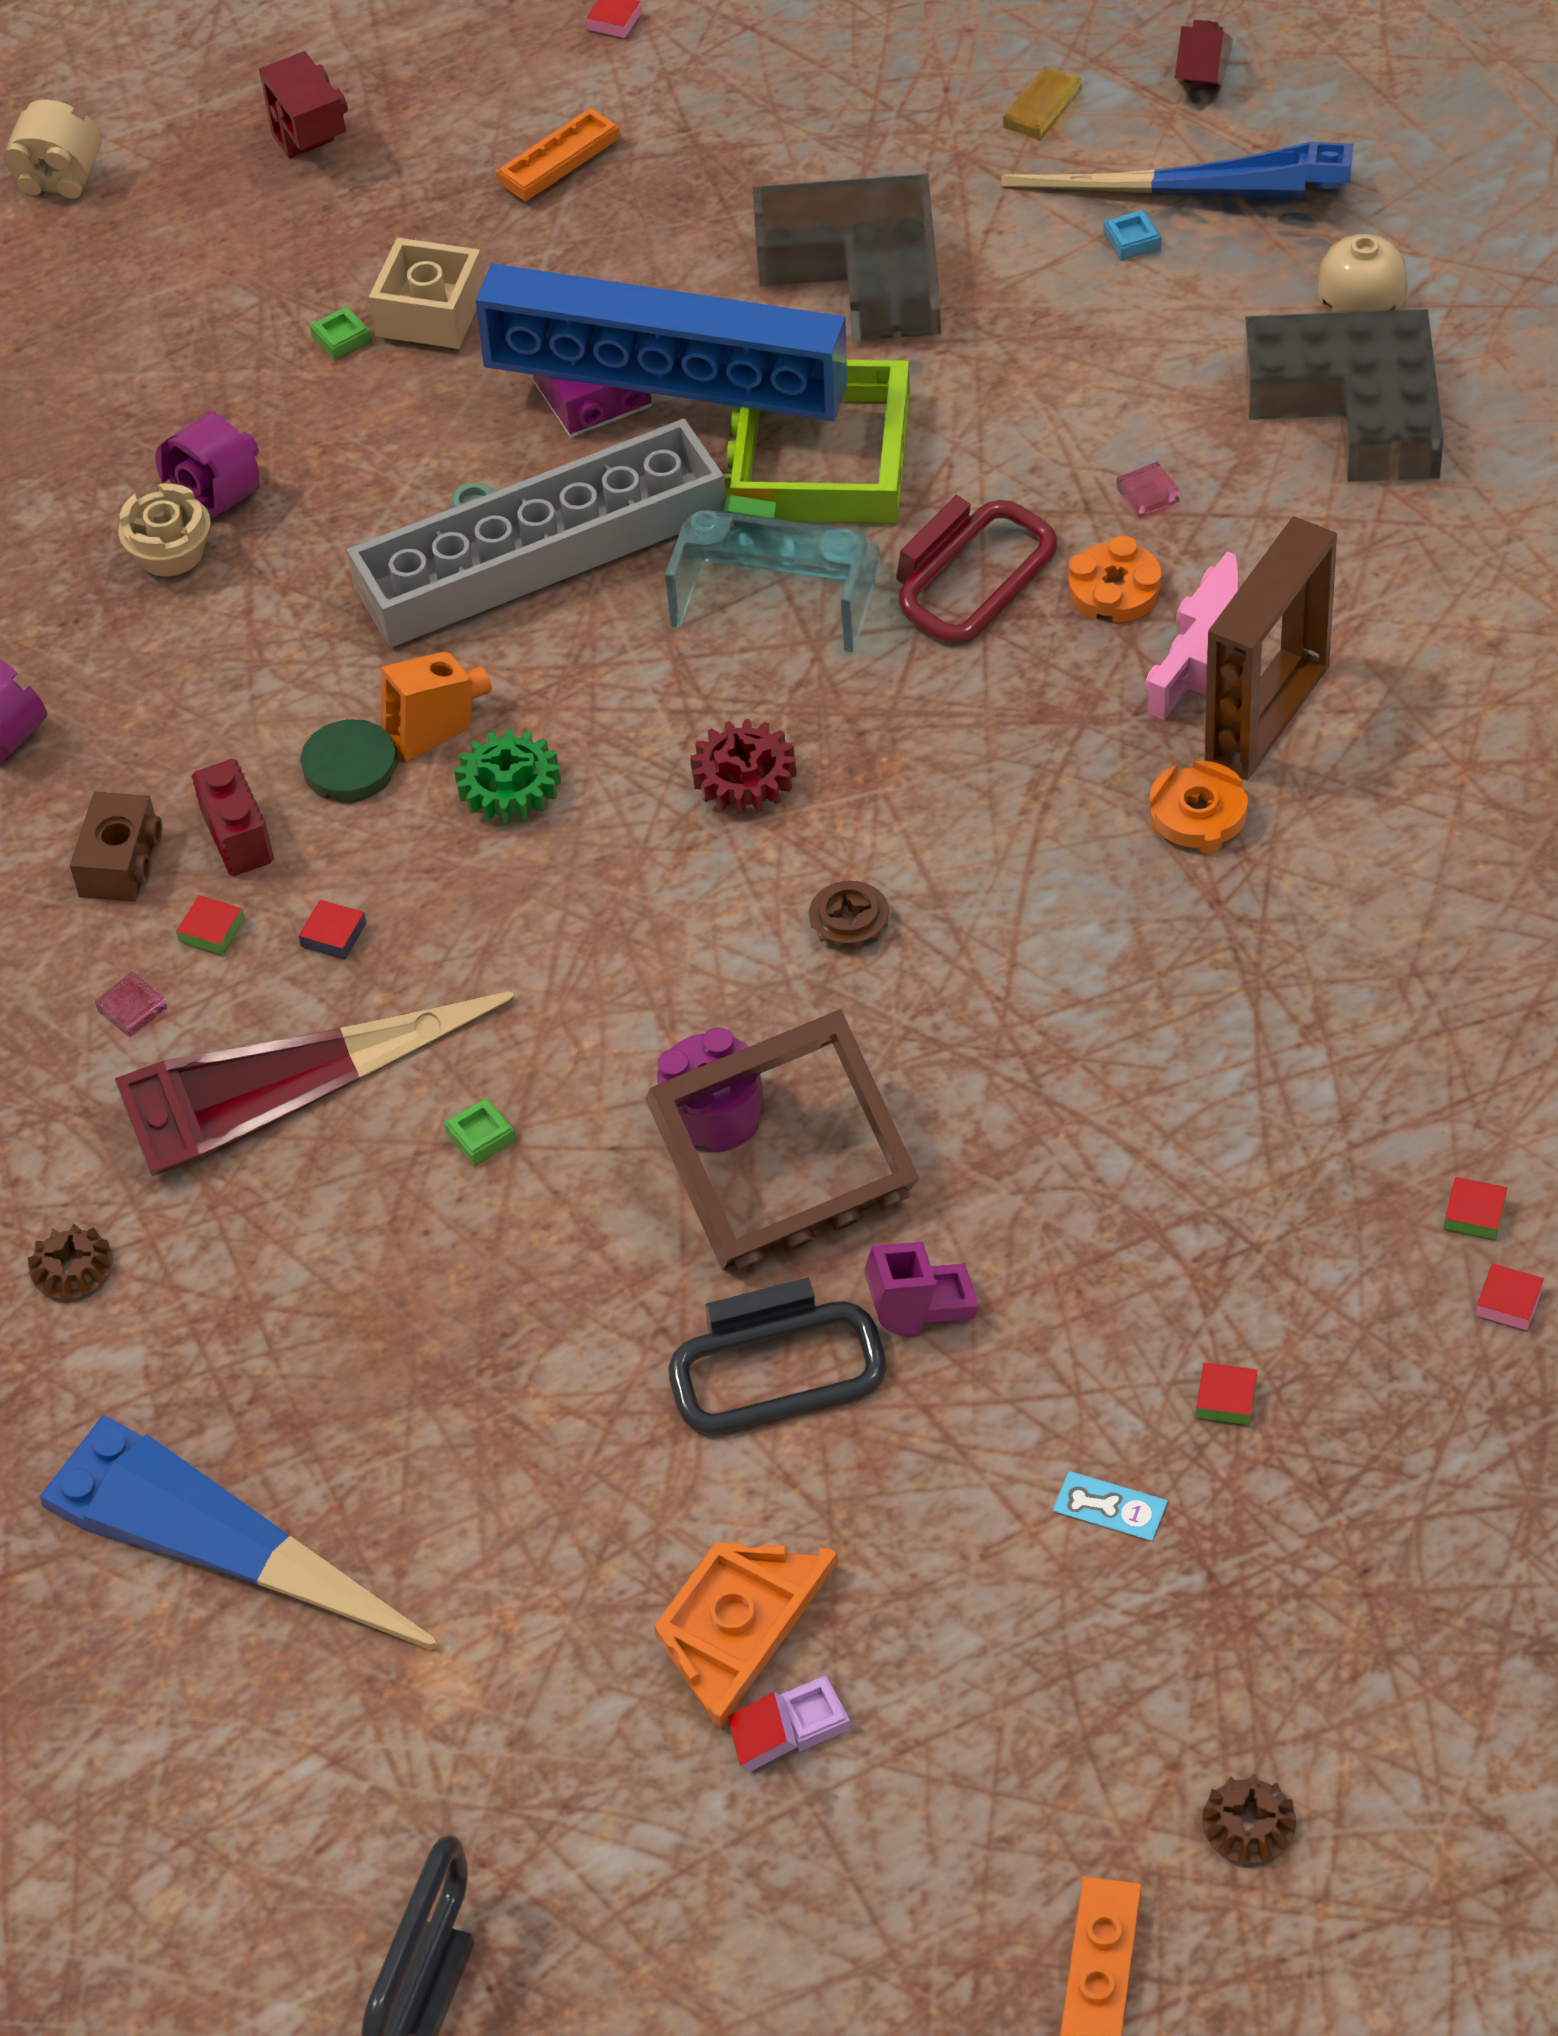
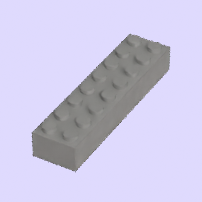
(535, 532)

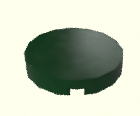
(348, 760)

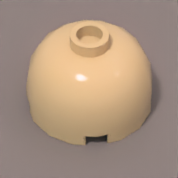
(1362, 275)

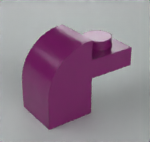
(914, 1292)

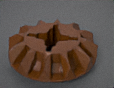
(862, 900)
(83, 1275)
(1269, 1835)

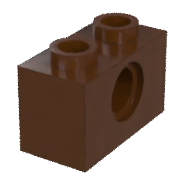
(115, 846)

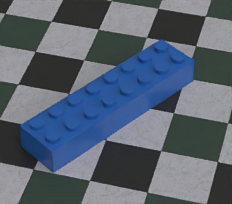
(663, 341)

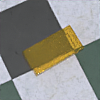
(1042, 103)

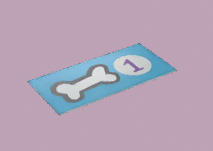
(1110, 1505)

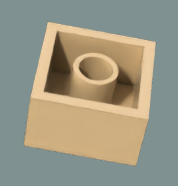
(427, 293)

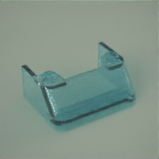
(777, 547)

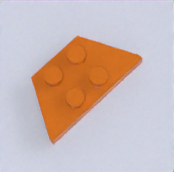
(737, 1616)

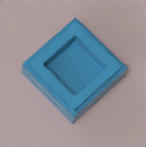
(1132, 235)

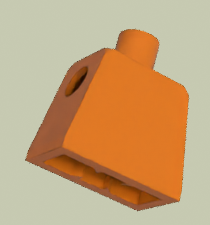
(428, 701)

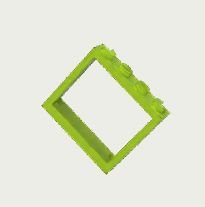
(834, 502)

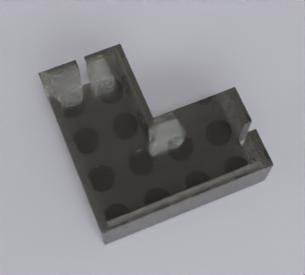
(859, 232)
(1356, 366)

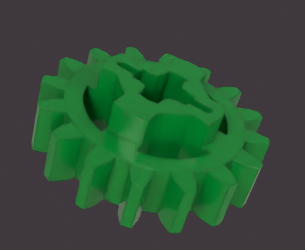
(507, 776)

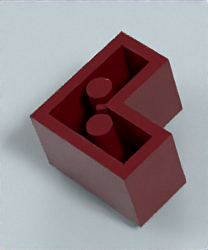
(302, 104)

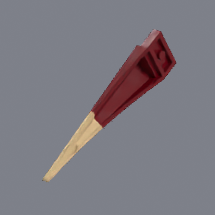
(216, 1098)

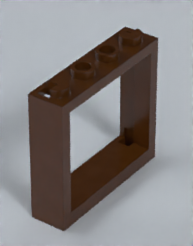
(1252, 709)
(747, 1063)

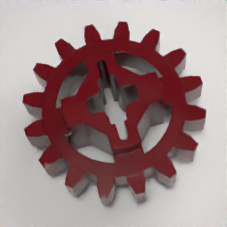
(743, 766)

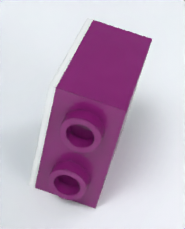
(589, 405)

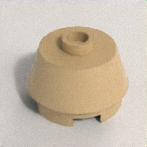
(165, 530)

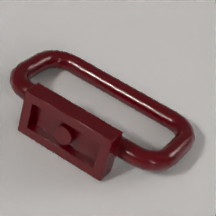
(944, 540)

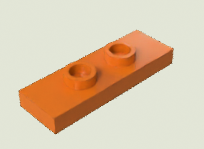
(558, 154)
(1101, 1958)

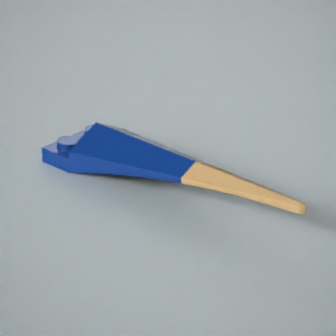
(1261, 175)
(156, 1500)

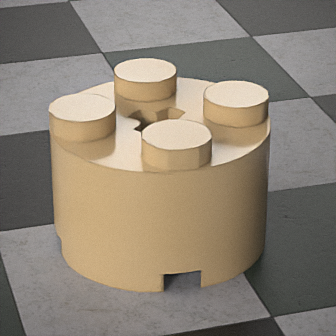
(52, 149)

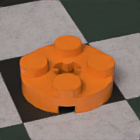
(1120, 560)
(1193, 827)

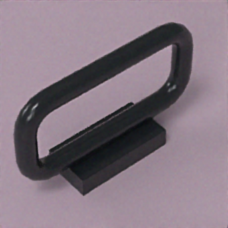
(764, 1317)
(424, 1955)

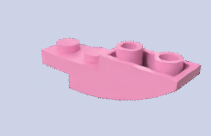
(1187, 658)

